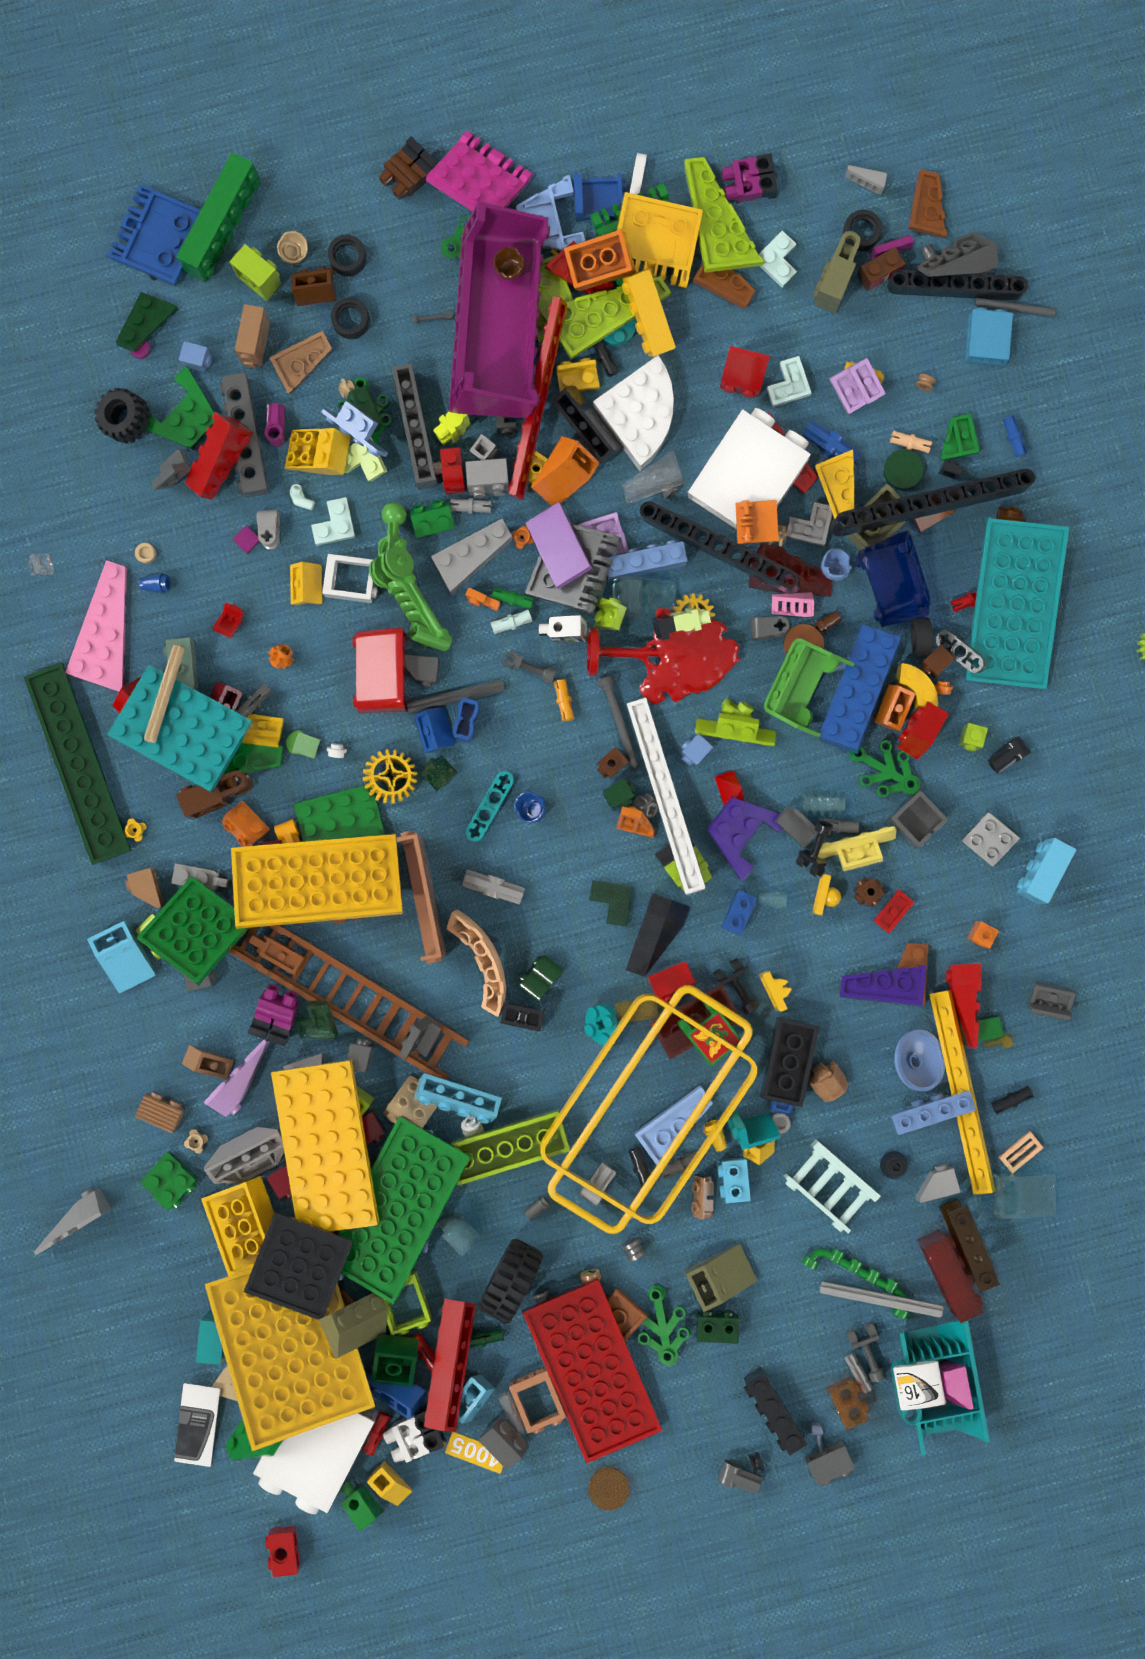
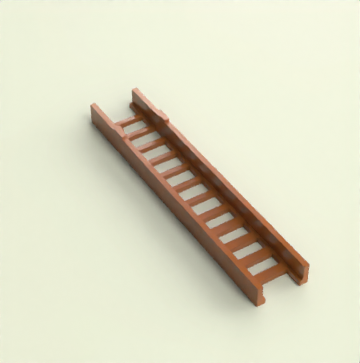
(343, 1015)

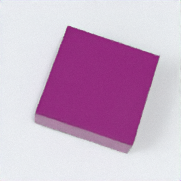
(246, 540)

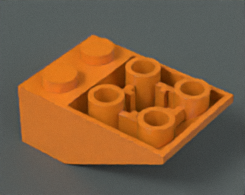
(564, 471)

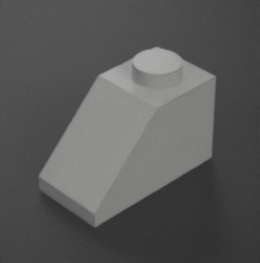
(938, 1184)

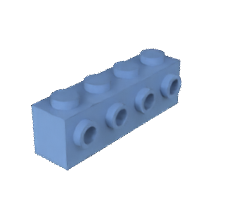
(647, 561)

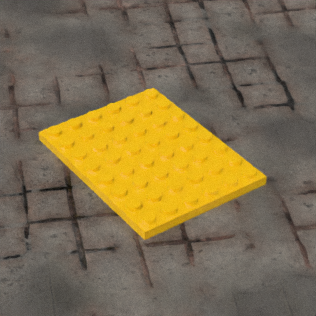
(283, 1364)

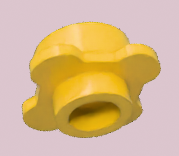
(131, 824)

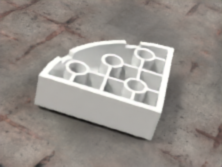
(639, 411)

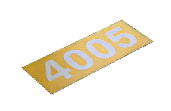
(472, 1451)

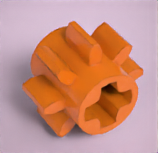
(281, 656)

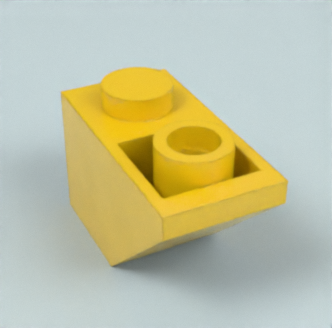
(388, 1484)

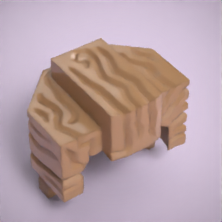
(828, 1081)

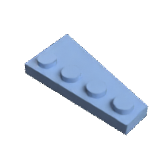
(661, 1131)

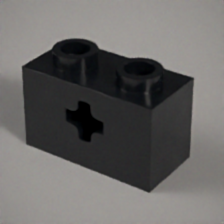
(522, 1016)

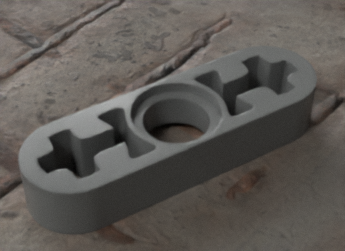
(969, 650)

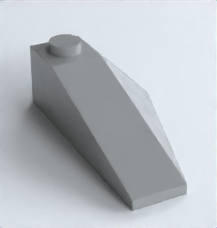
(82, 1212)

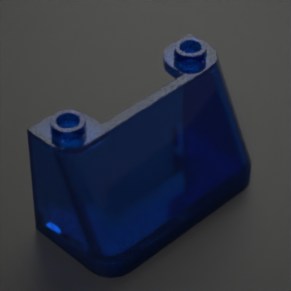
(895, 579)

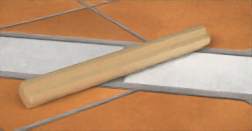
(164, 694)

